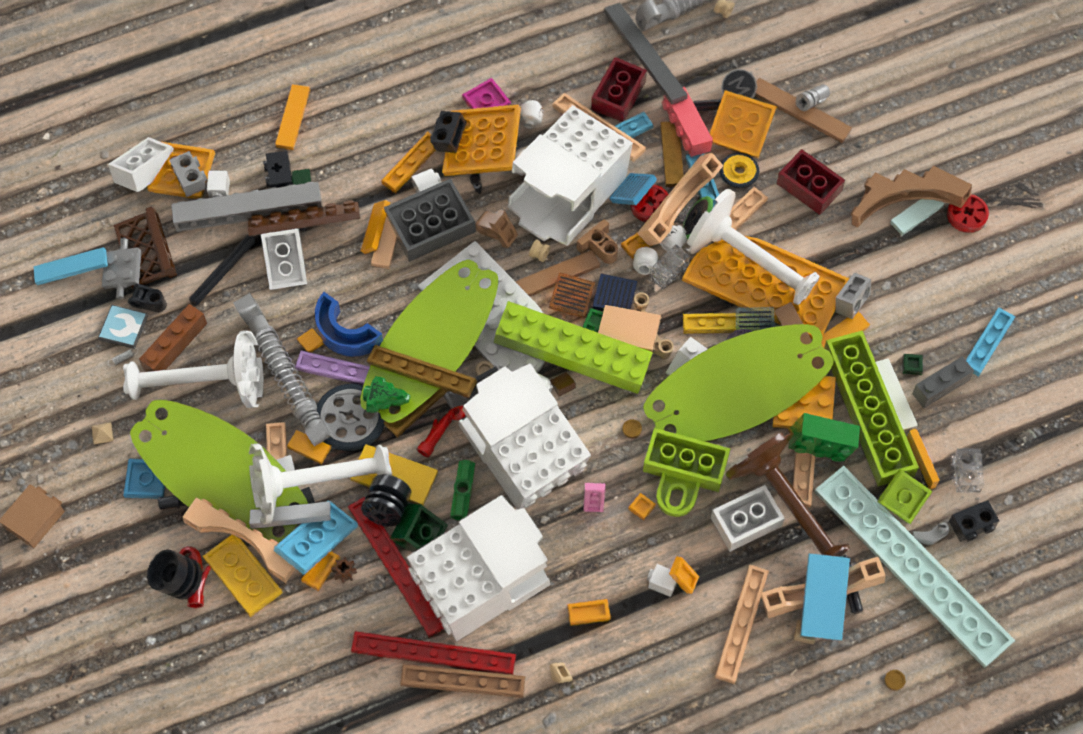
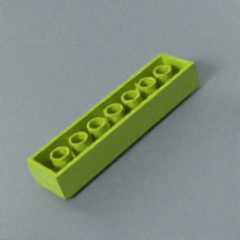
(572, 347)
(870, 407)

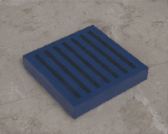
(614, 292)

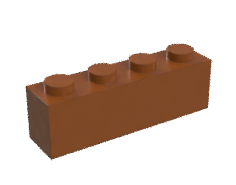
(173, 340)

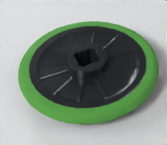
(696, 212)

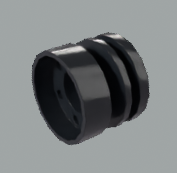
(386, 500)
(174, 574)

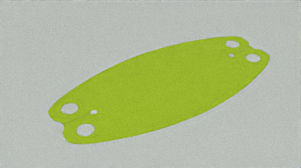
(437, 329)
(740, 382)
(206, 461)

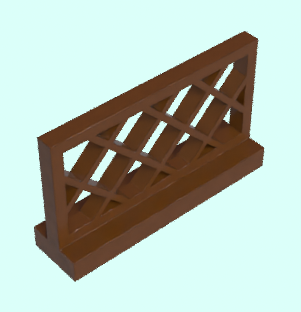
(158, 239)

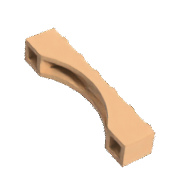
(662, 219)
(208, 519)
(791, 598)

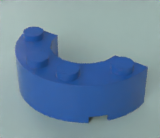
(339, 339)

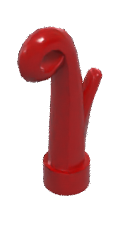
(438, 428)
(197, 599)

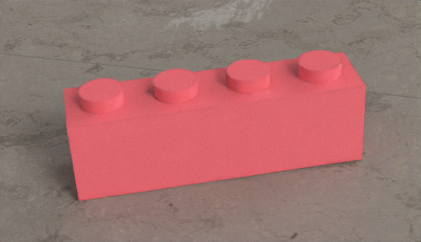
(689, 126)

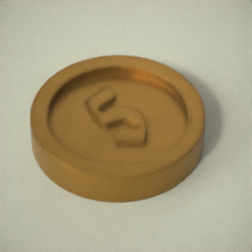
(632, 428)
(895, 680)

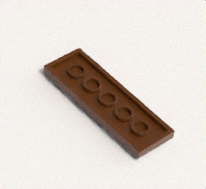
(305, 218)

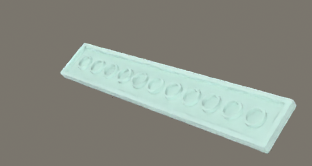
(914, 567)

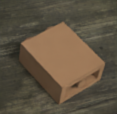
(32, 515)

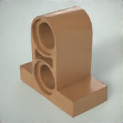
(497, 226)
(599, 247)

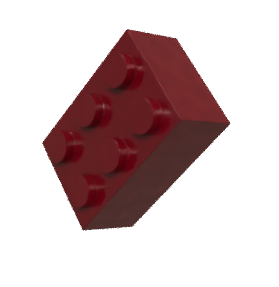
(618, 89)
(810, 181)

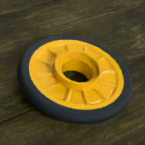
(735, 179)

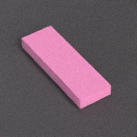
(594, 497)

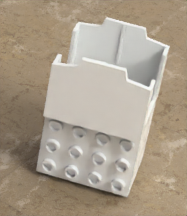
(568, 176)
(522, 435)
(481, 567)

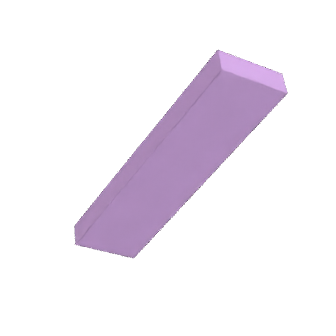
(332, 368)

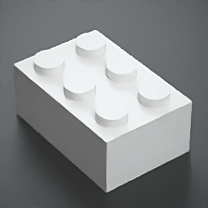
(747, 518)

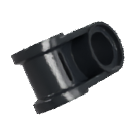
(144, 298)

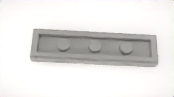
(293, 515)

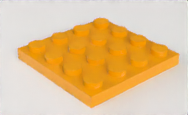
(486, 142)

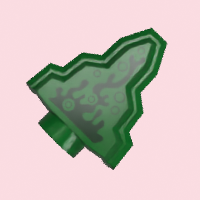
(383, 395)

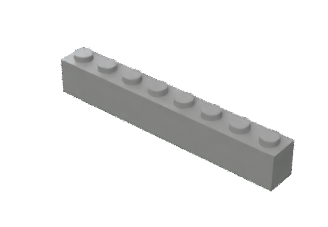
(242, 206)

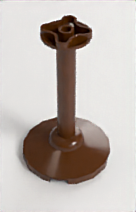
(765, 462)

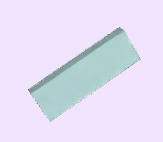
(915, 215)

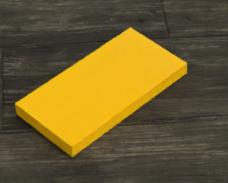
(416, 475)
(242, 574)

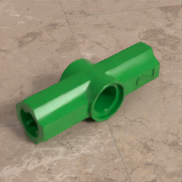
(464, 479)

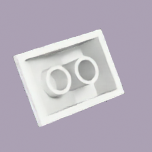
(140, 164)
(284, 259)

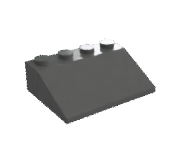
(430, 219)

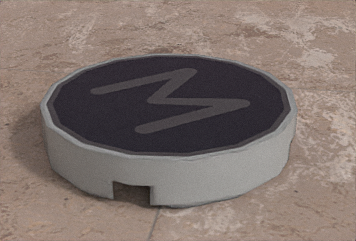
(740, 82)

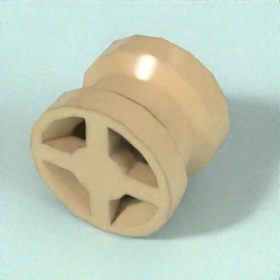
(724, 8)
(539, 250)

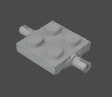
(122, 268)

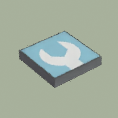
(123, 326)

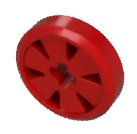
(642, 210)
(964, 222)

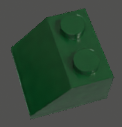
(417, 528)

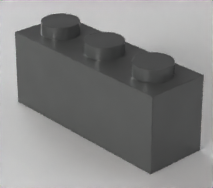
(943, 382)

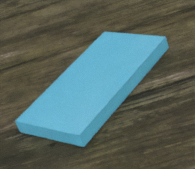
(314, 540)
(825, 596)

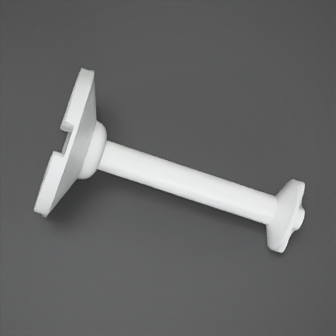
(717, 226)
(242, 370)
(269, 481)

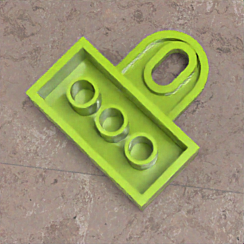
(685, 466)

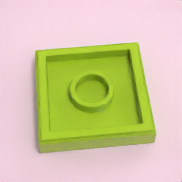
(904, 496)

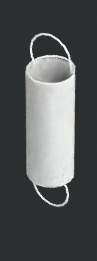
(118, 359)

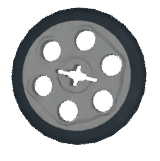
(351, 441)

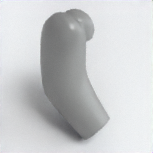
(932, 536)

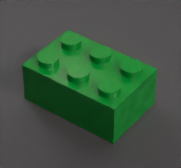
(824, 437)

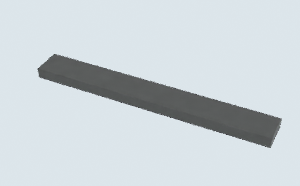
(645, 53)

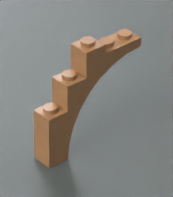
(908, 186)

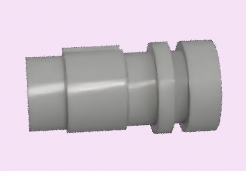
(812, 97)

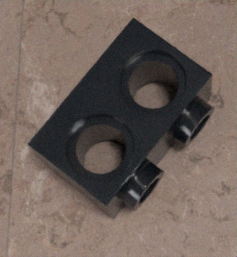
(448, 131)
(972, 517)

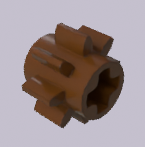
(340, 565)

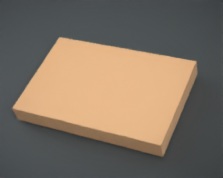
(630, 326)

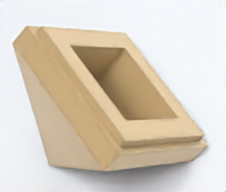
(102, 433)
(560, 673)

